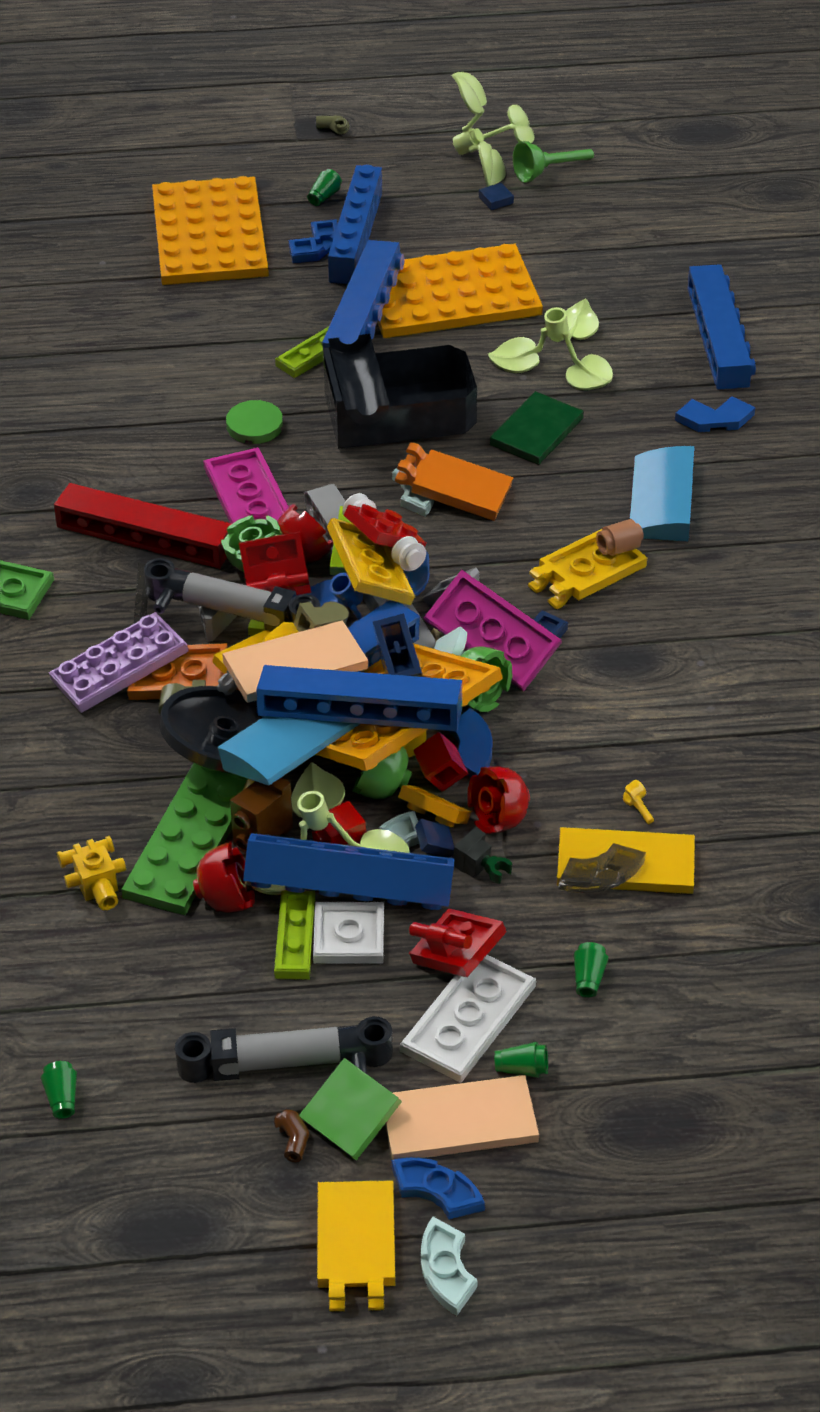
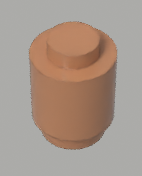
(619, 537)

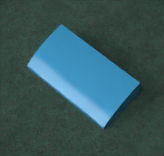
(663, 492)
(278, 746)

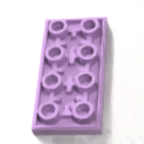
(118, 662)

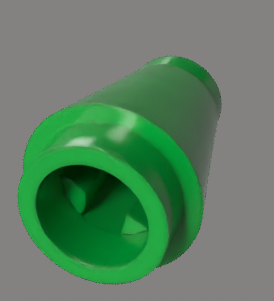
(324, 187)
(589, 965)
(523, 1060)
(60, 1087)

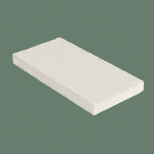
(467, 1018)

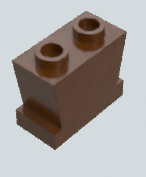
(261, 811)

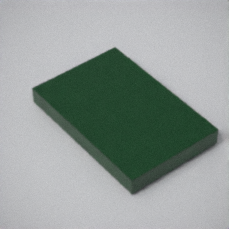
(536, 428)

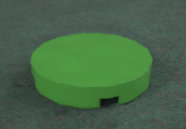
(254, 421)

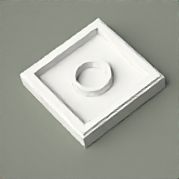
(348, 932)

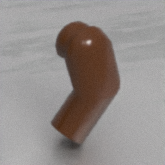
(291, 1123)

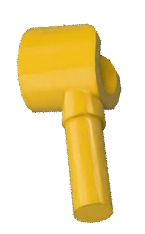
(634, 793)

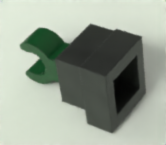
(474, 855)

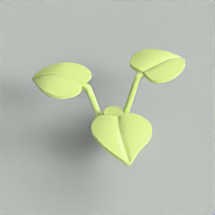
(473, 139)
(576, 322)
(312, 799)

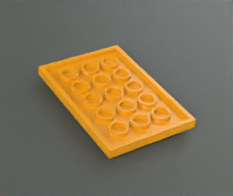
(209, 230)
(460, 291)
(371, 744)

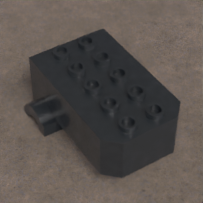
(397, 392)

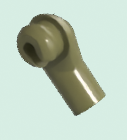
(335, 123)

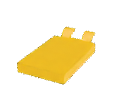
(582, 570)
(355, 1240)

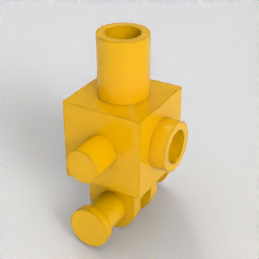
(94, 871)

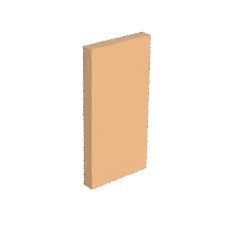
(317, 648)
(462, 1118)

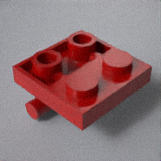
(275, 562)
(455, 942)

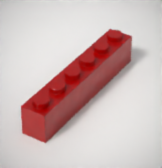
(142, 525)

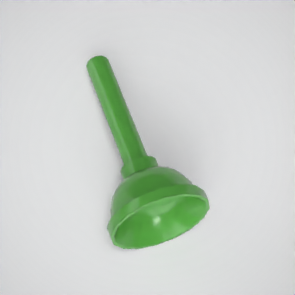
(531, 160)

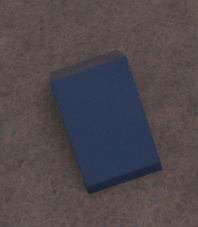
(396, 646)

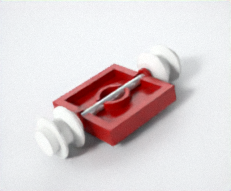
(387, 530)

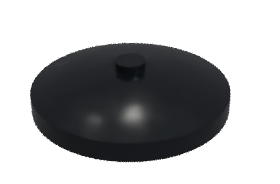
(203, 719)

